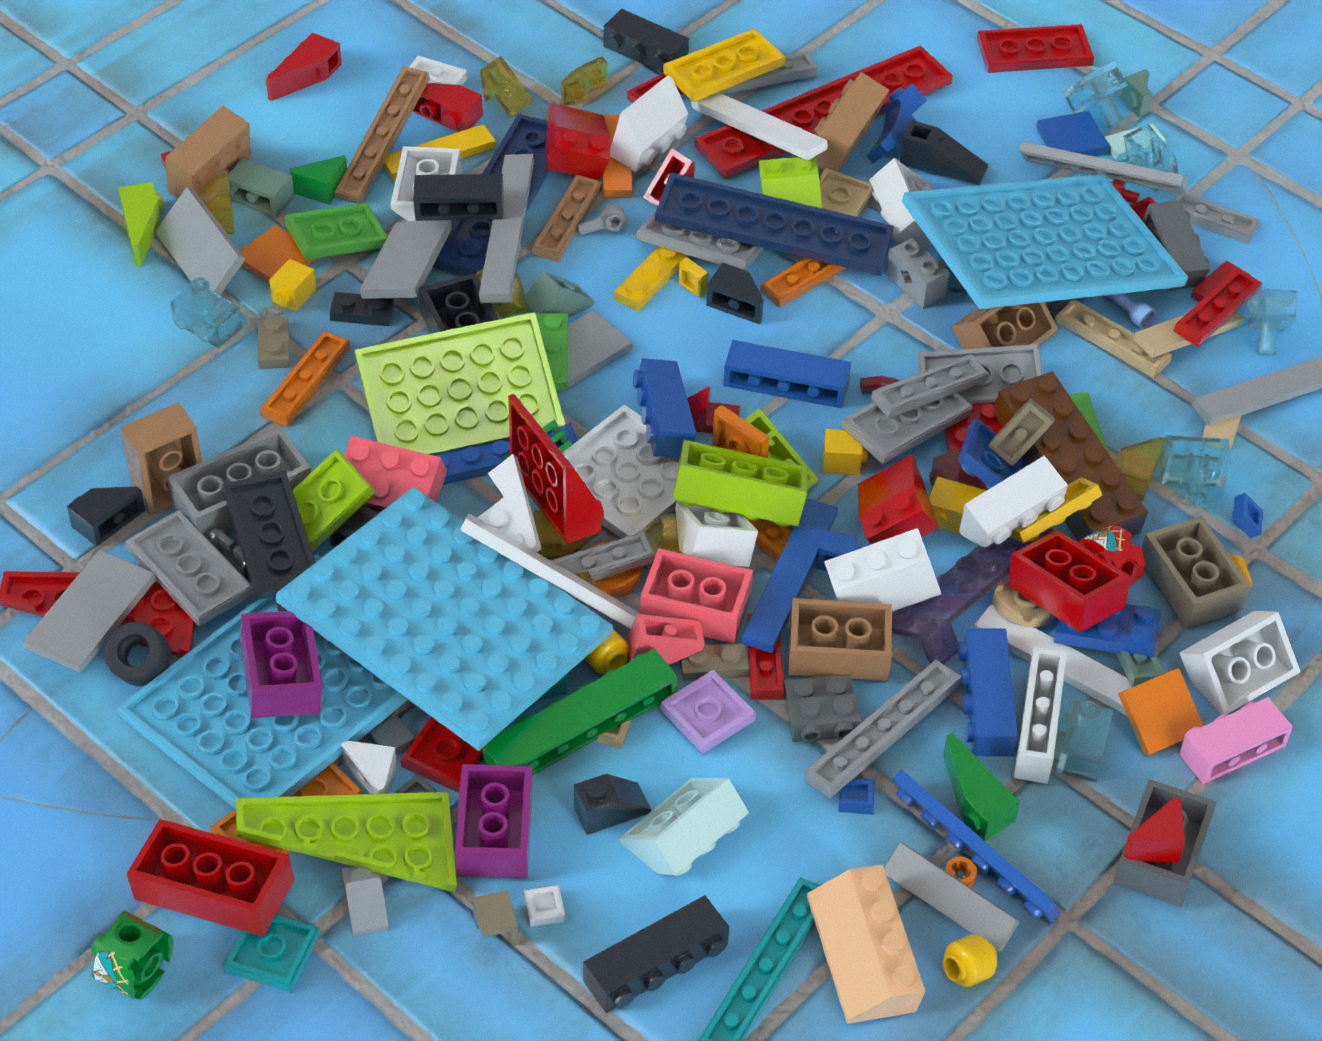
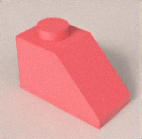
(669, 636)

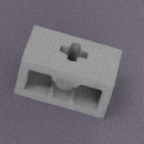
(917, 273)

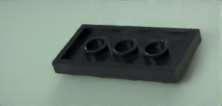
(268, 531)

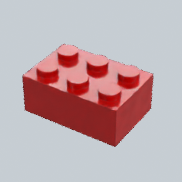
(1068, 581)

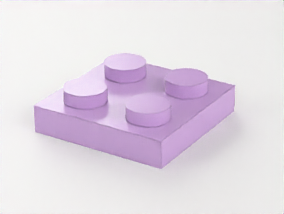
(708, 711)

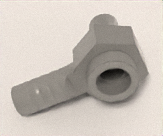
(611, 219)

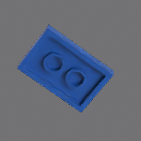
(982, 461)
(1128, 630)

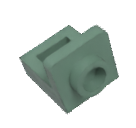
(1136, 93)

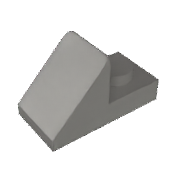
(364, 900)

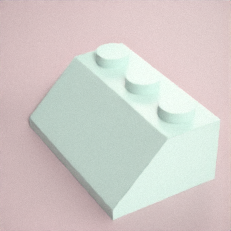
(686, 825)

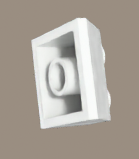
(715, 535)

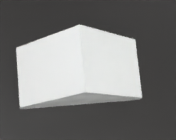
(371, 765)

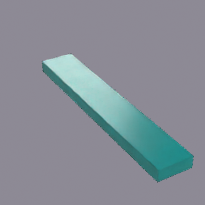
(764, 968)

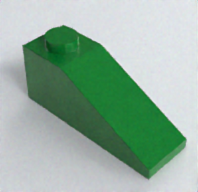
(980, 796)

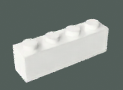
(1040, 715)

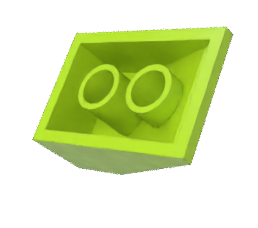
(791, 180)

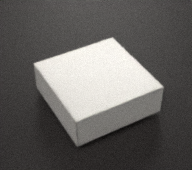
(544, 906)

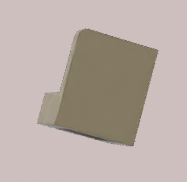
(495, 915)

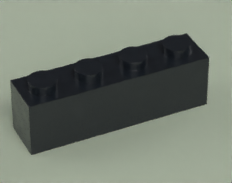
(655, 954)

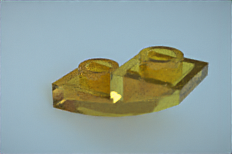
(582, 79)

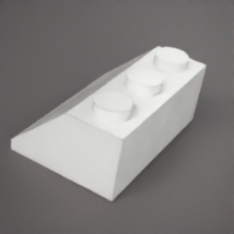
(649, 125)
(420, 162)
(888, 191)
(1013, 503)
(885, 572)
(1241, 661)

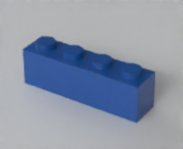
(787, 374)
(663, 406)
(989, 692)

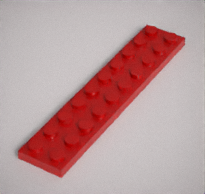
(736, 151)

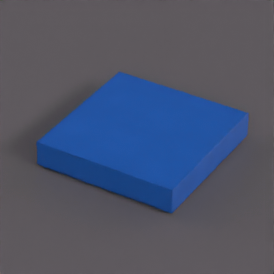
(1074, 134)

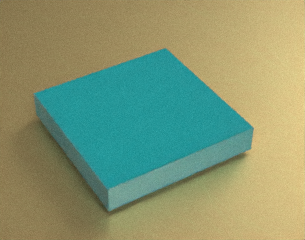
(277, 956)

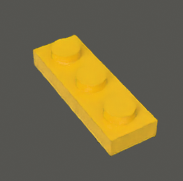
(649, 278)
(1077, 497)

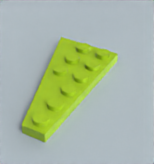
(385, 833)

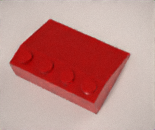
(552, 478)

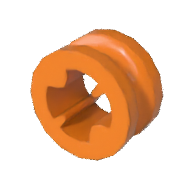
(962, 864)

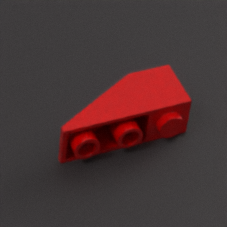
(307, 65)
(450, 105)

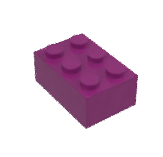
(280, 665)
(494, 821)

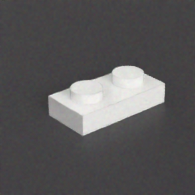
(440, 72)

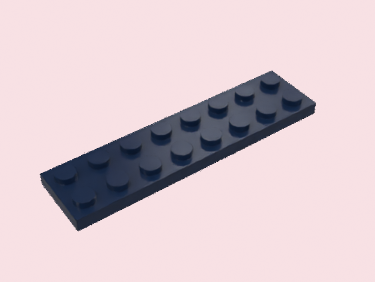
(774, 223)
(469, 239)

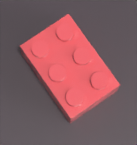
(394, 471)
(698, 591)

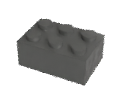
(1167, 879)

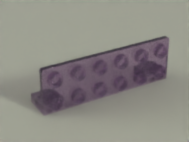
(960, 589)

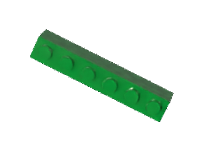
(584, 714)

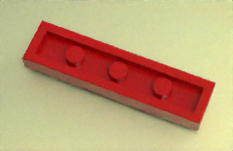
(1217, 307)

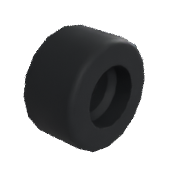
(121, 643)

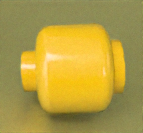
(609, 654)
(970, 960)

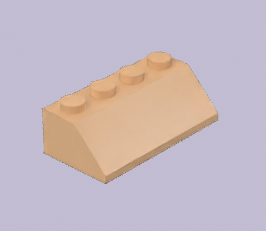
(866, 945)

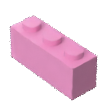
(1235, 740)

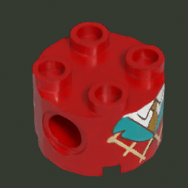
(1114, 546)

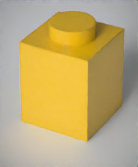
(292, 285)
(842, 453)

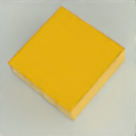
(693, 277)

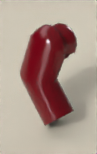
(872, 383)

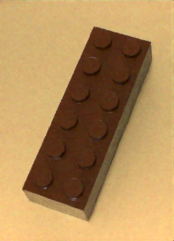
(1074, 454)

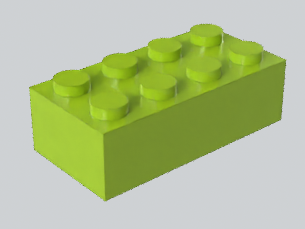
(740, 483)

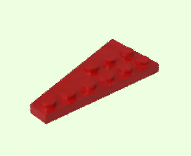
(40, 590)

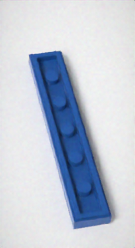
(789, 576)

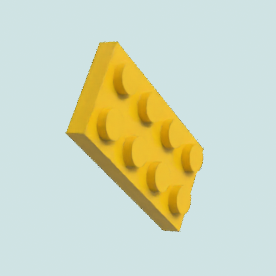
(724, 64)

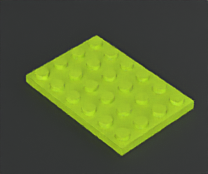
(456, 383)

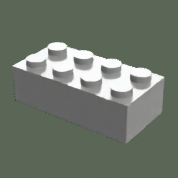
(199, 488)

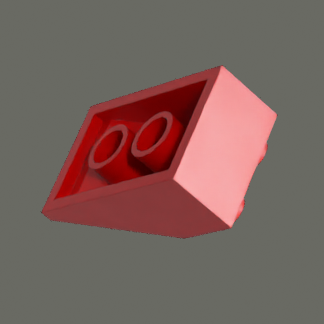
(577, 142)
(895, 502)

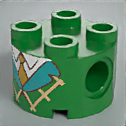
(131, 956)

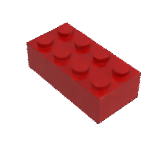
(211, 877)

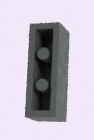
(1174, 231)

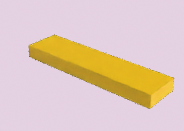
(469, 141)

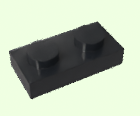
(354, 309)

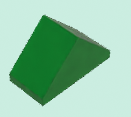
(319, 179)

